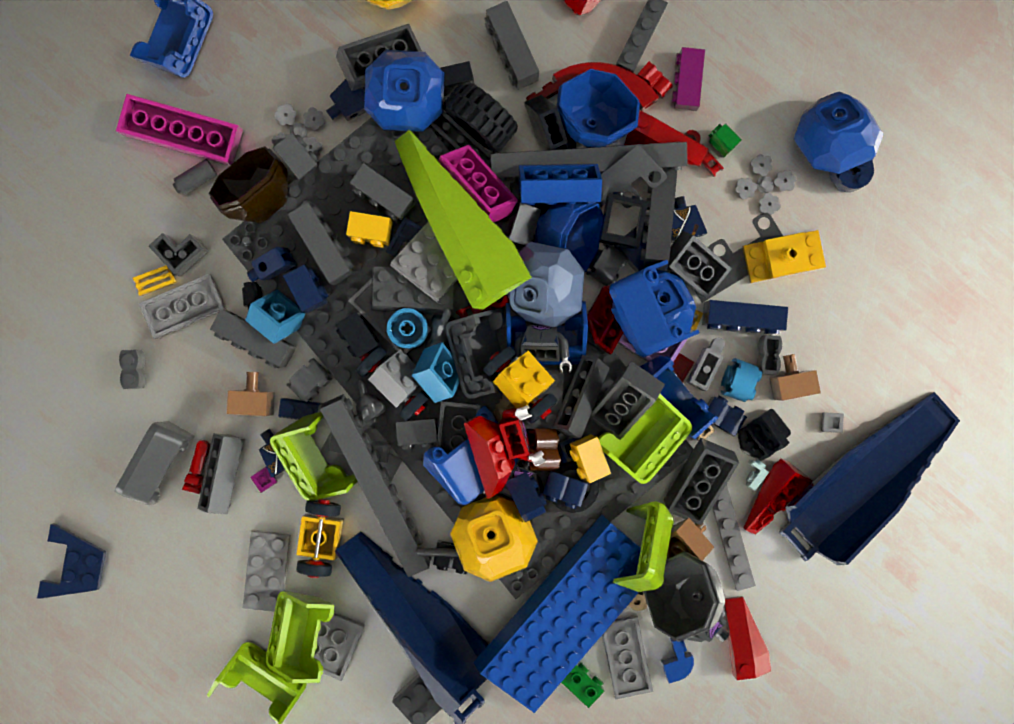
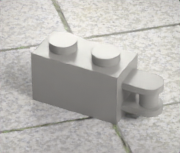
(707, 365)

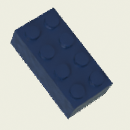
(745, 316)

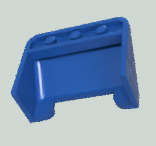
(458, 469)

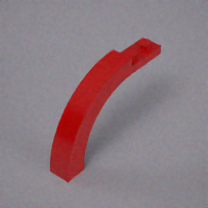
(636, 84)

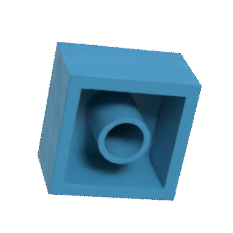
(275, 316)
(437, 372)

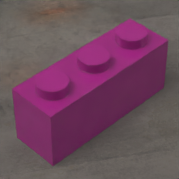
(688, 79)

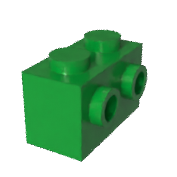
(583, 685)

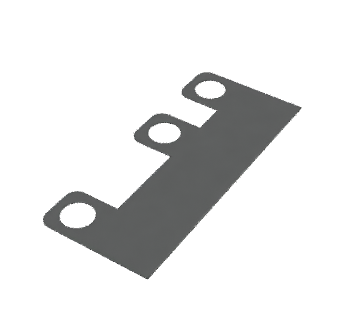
(626, 171)
(736, 260)

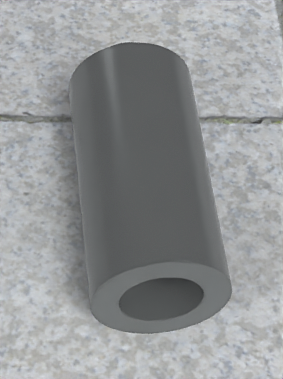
(194, 177)

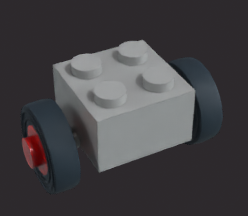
(394, 380)

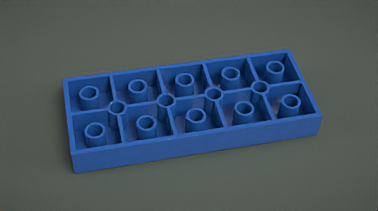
(563, 617)

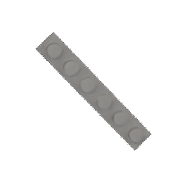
(732, 541)

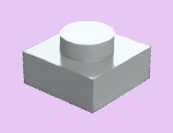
(832, 422)

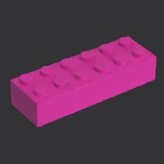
(179, 130)

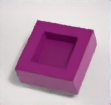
(263, 480)

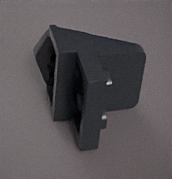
(763, 435)

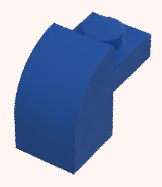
(680, 665)

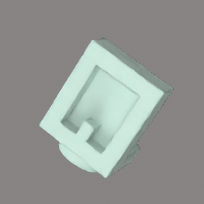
(755, 478)

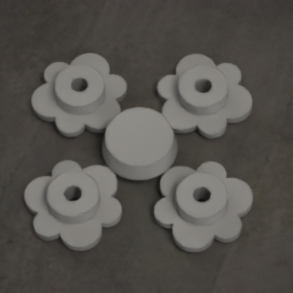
(299, 128)
(765, 184)

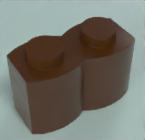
(547, 442)

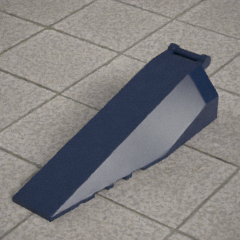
(868, 484)
(423, 625)

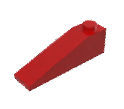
(655, 131)
(779, 488)
(747, 648)

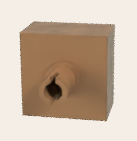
(794, 383)
(250, 400)
(689, 538)

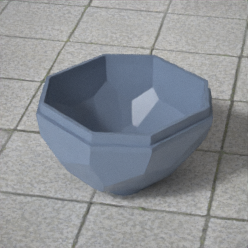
(554, 282)

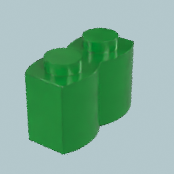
(724, 139)

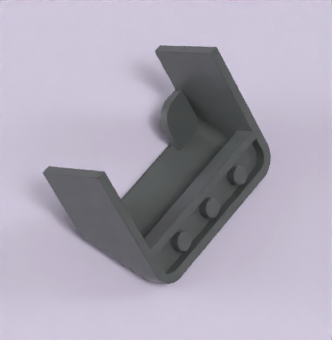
(152, 461)

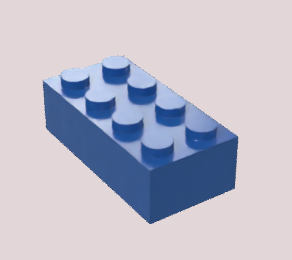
(560, 184)

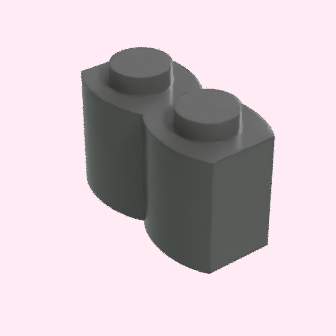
(769, 349)
(132, 367)

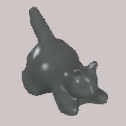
(438, 326)
(368, 407)

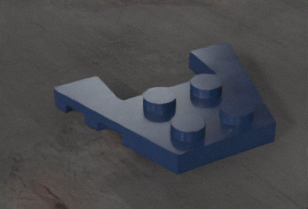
(81, 565)

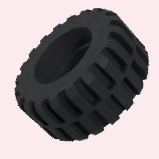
(480, 116)

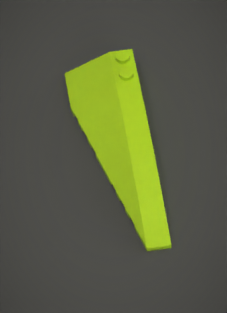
(473, 245)

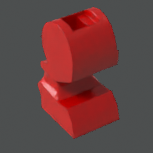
(655, 79)

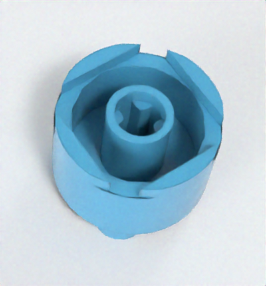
(400, 320)
(740, 380)

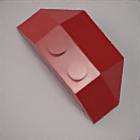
(602, 323)
(489, 454)

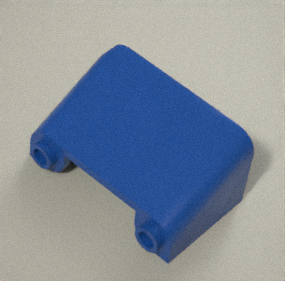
(175, 36)

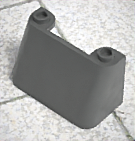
(472, 345)

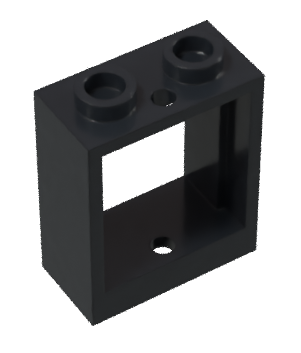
(619, 240)

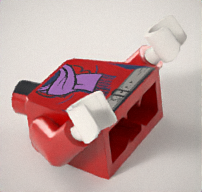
(516, 436)

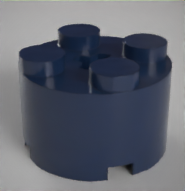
(849, 183)

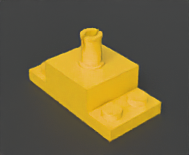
(784, 256)

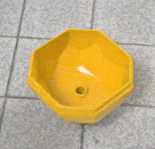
(497, 556)

